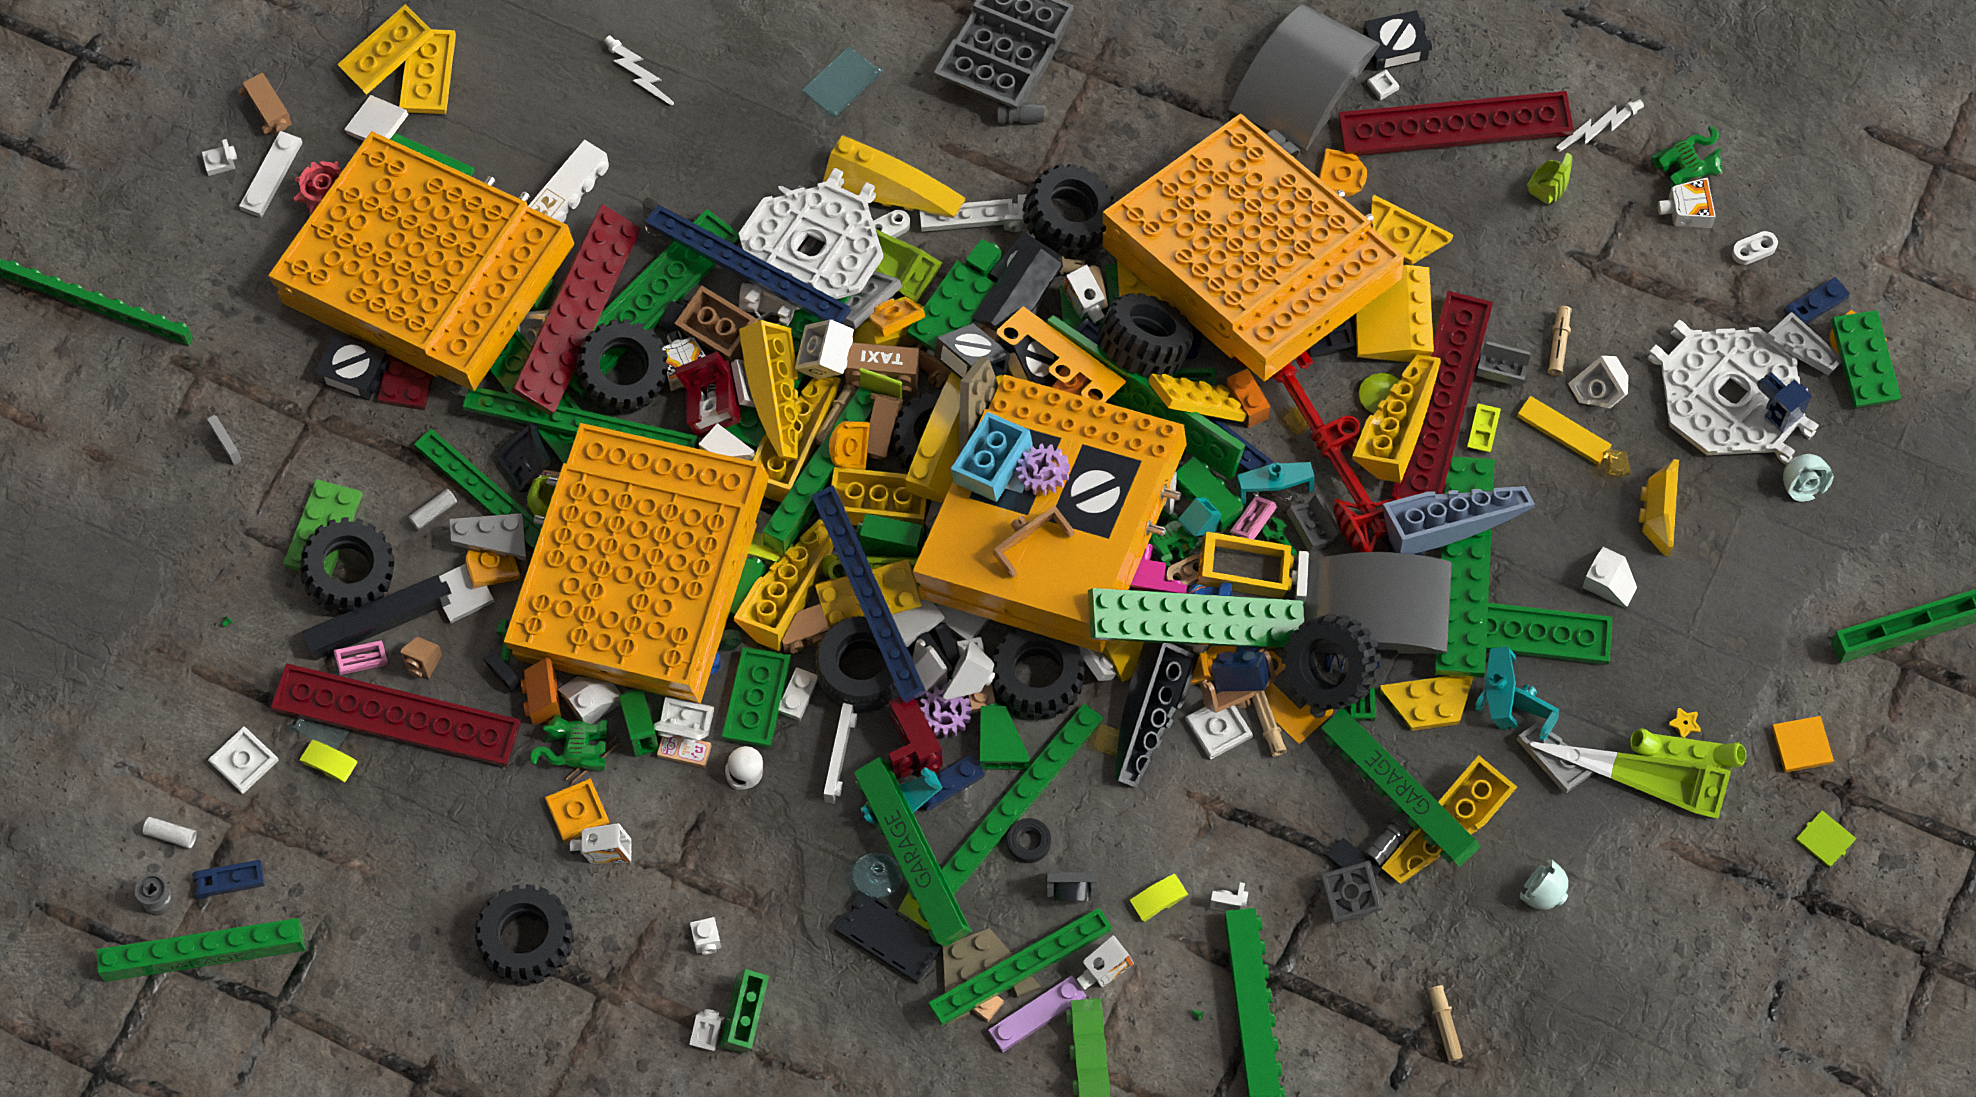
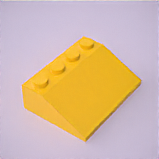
(1398, 320)

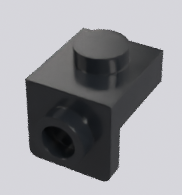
(671, 315)

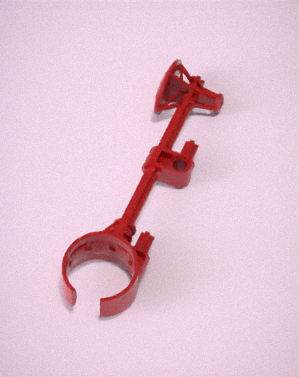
(1332, 441)

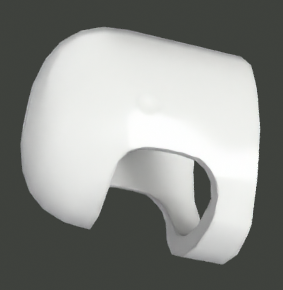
(746, 765)

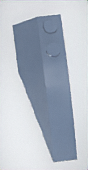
(1441, 519)

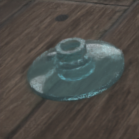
(875, 883)

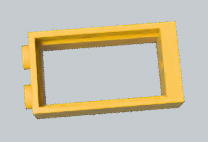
(1242, 584)

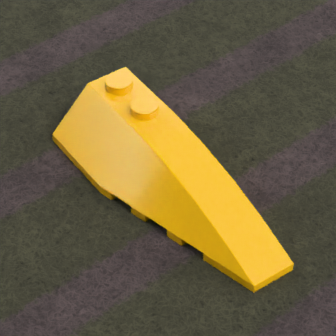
(893, 179)
(771, 378)
(812, 410)
(1395, 427)
(939, 447)
(785, 588)
(1470, 801)

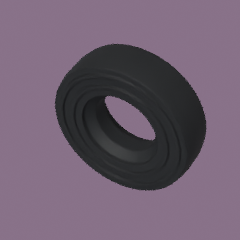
(1029, 855)

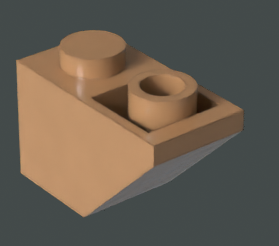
(805, 630)
(421, 657)

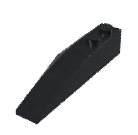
(1152, 699)

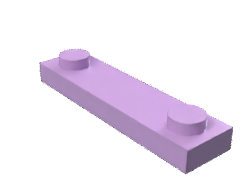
(1036, 1014)

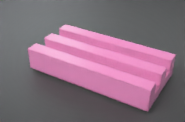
(1256, 520)
(382, 661)

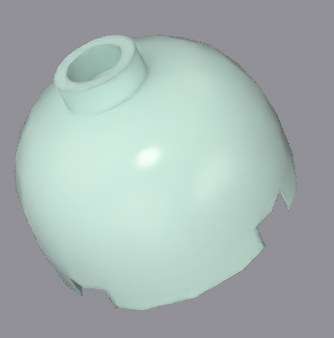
(1806, 477)
(1546, 887)

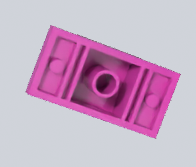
(1151, 576)

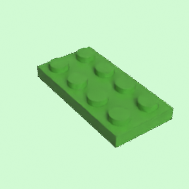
(324, 504)

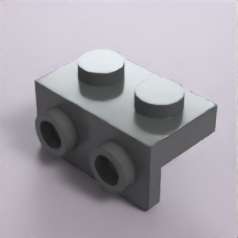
(1503, 364)
(1314, 523)

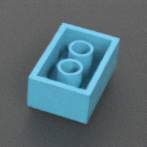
(991, 456)

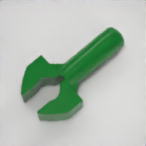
(1267, 534)
(501, 630)

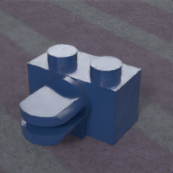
(1785, 402)
(1241, 670)

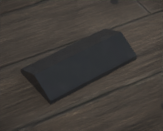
(1018, 286)

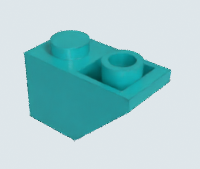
(1200, 517)

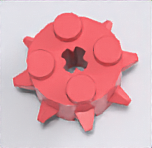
(316, 183)

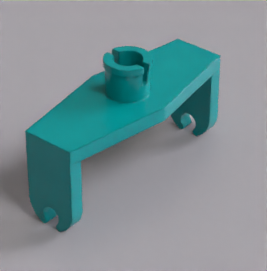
(1275, 478)
(1501, 686)
(1528, 702)
(916, 792)

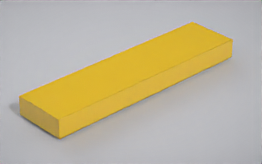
(1563, 430)

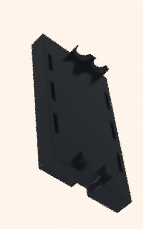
(897, 940)

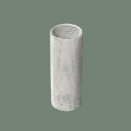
(431, 505)
(168, 827)

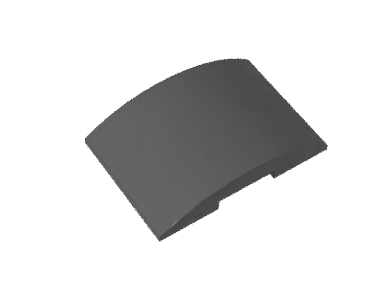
(1005, 47)
(1301, 75)
(1392, 594)

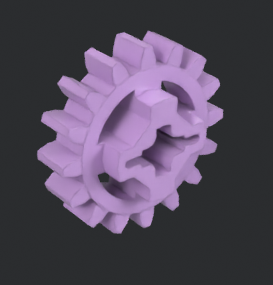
(1041, 467)
(945, 721)

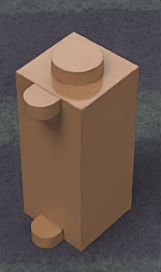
(266, 104)
(882, 422)

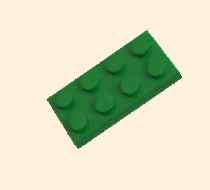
(951, 305)
(1865, 359)
(756, 697)

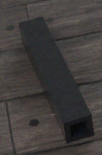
(377, 617)

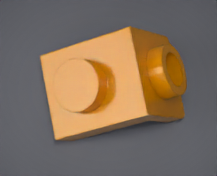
(1203, 669)

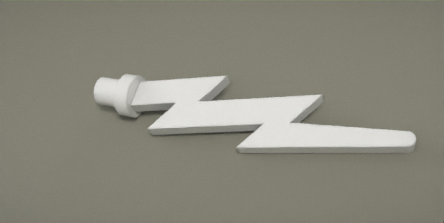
(629, 57)
(1610, 117)

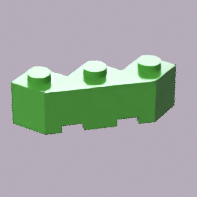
(1088, 1048)

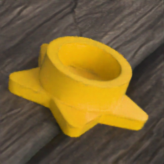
(1680, 727)

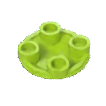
(1376, 389)

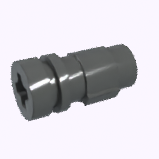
(1026, 114)
(1386, 843)

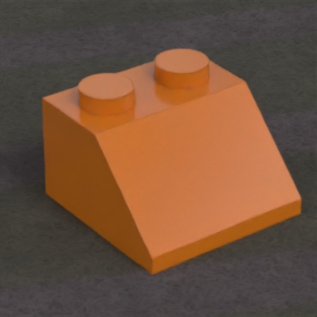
(542, 692)

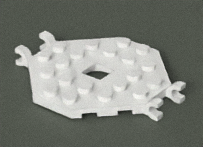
(828, 215)
(1702, 367)

